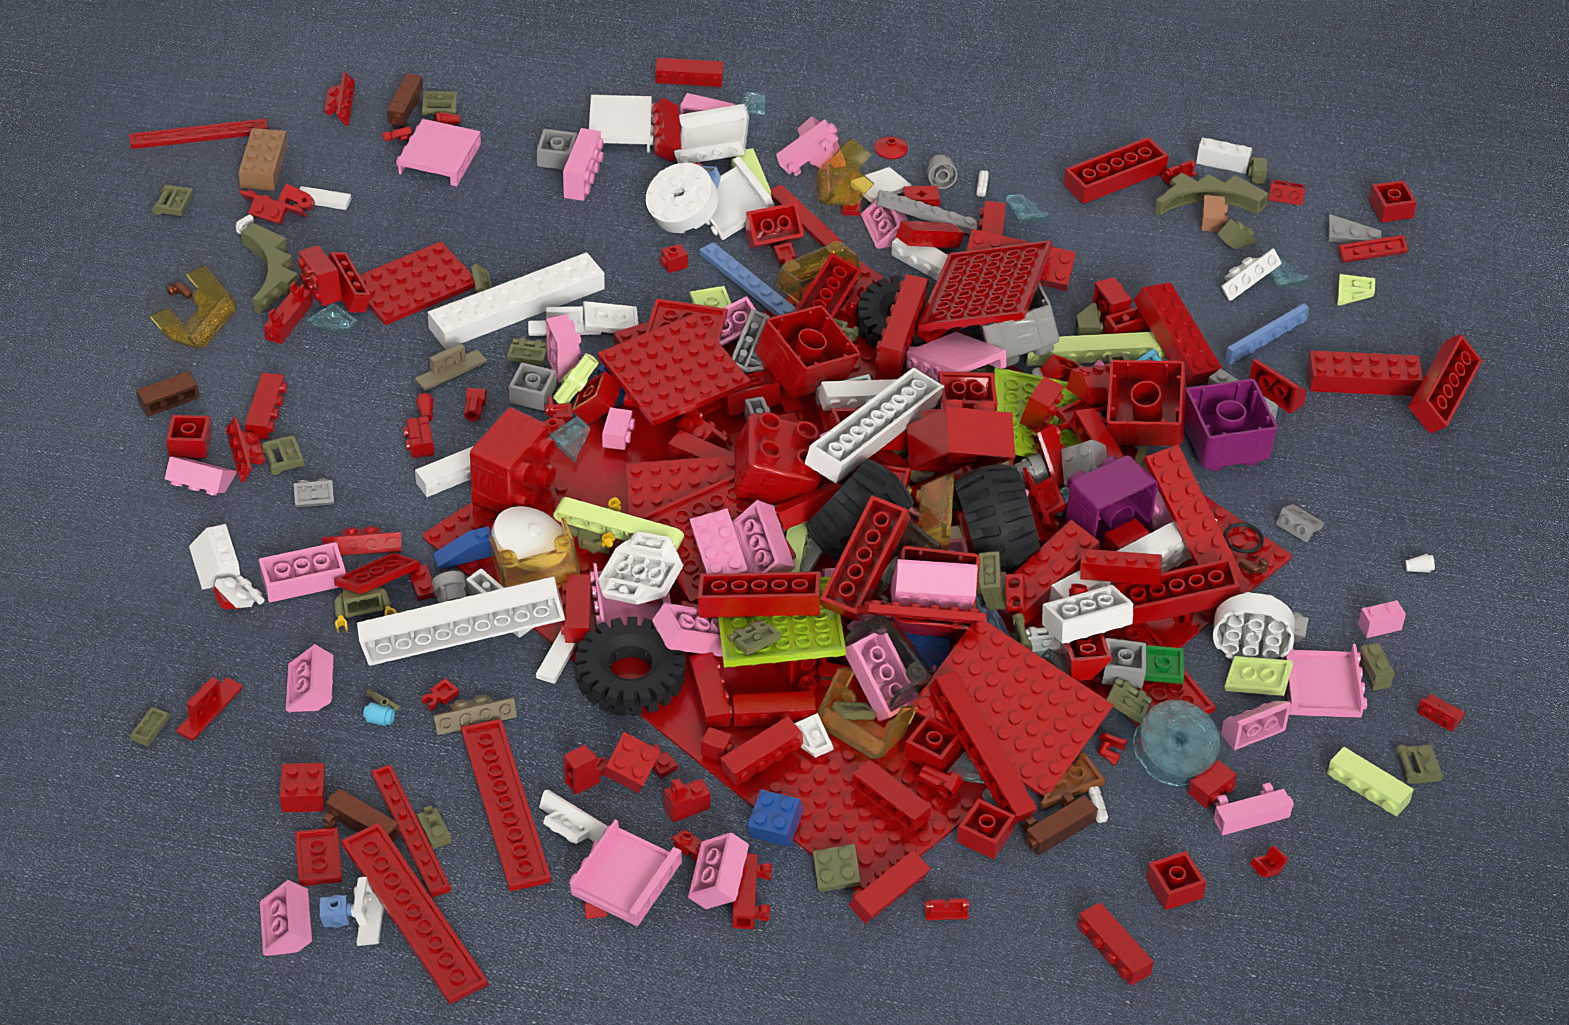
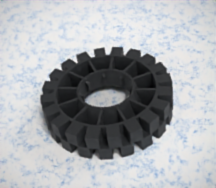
(875, 308)
(622, 641)

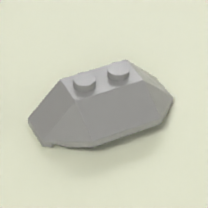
(744, 352)

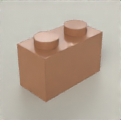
(1214, 213)

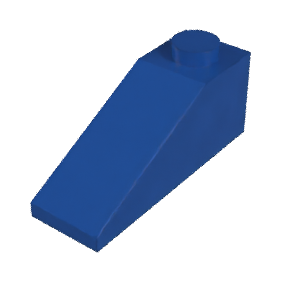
(467, 548)

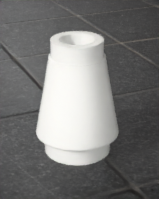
(1422, 563)

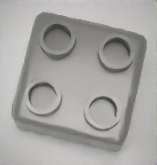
(1033, 333)

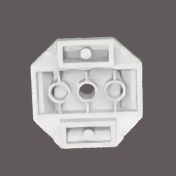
(641, 569)

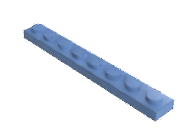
(746, 280)

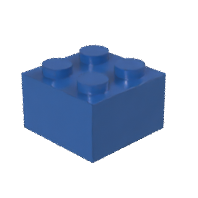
(775, 818)

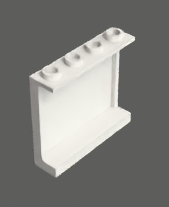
(623, 119)
(713, 134)
(737, 194)

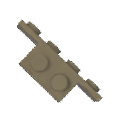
(449, 365)
(472, 712)

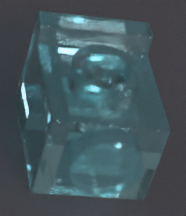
(754, 103)

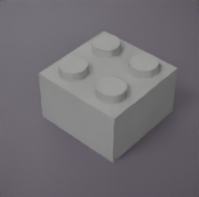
(555, 148)
(532, 386)
(1083, 456)
(1127, 662)

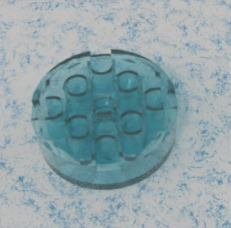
(1176, 742)

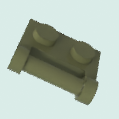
(439, 99)
(177, 202)
(288, 451)
(1020, 632)
(1425, 763)

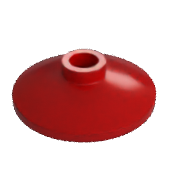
(891, 147)

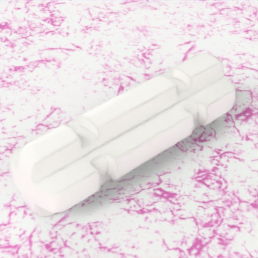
(982, 183)
(1097, 800)

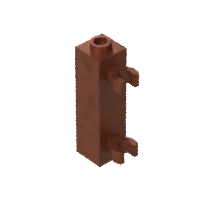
(405, 100)
(357, 814)
(1060, 825)

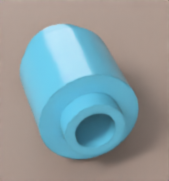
(379, 714)

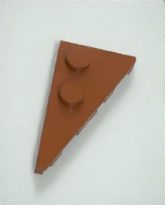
(1075, 781)

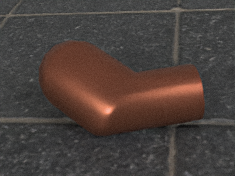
(179, 287)
(1259, 567)

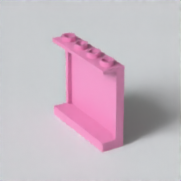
(440, 149)
(955, 354)
(611, 609)
(1326, 683)
(624, 874)

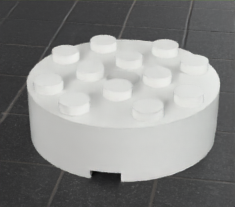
(682, 197)
(1254, 627)

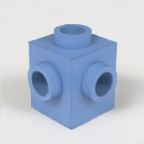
(335, 911)

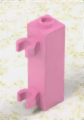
(807, 146)
(1253, 811)

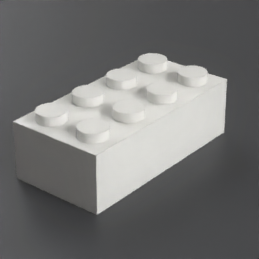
(1087, 614)

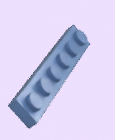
(1266, 334)

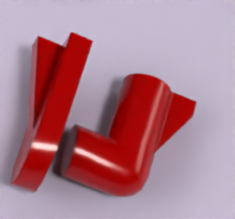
(1107, 741)

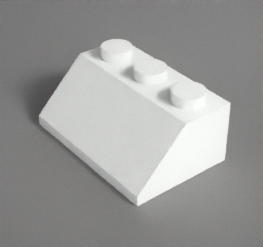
(1224, 155)
(214, 556)

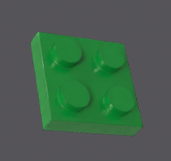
(1164, 664)

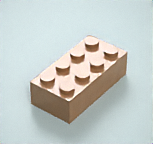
(263, 159)

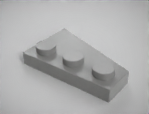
(1347, 231)

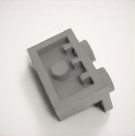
(313, 493)
(1298, 522)

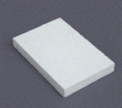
(885, 180)
(608, 317)

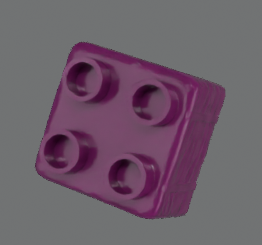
(1229, 424)
(1111, 496)

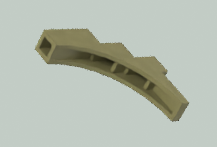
(1235, 190)
(272, 250)

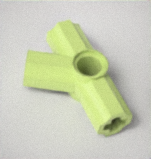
(575, 379)

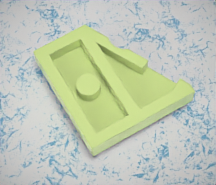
(1354, 288)

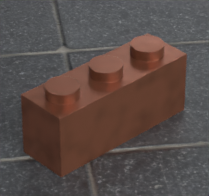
(167, 394)

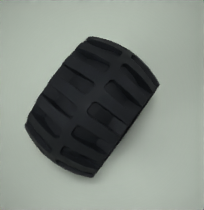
(998, 513)
(839, 516)

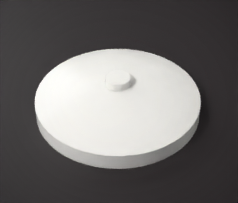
(525, 531)

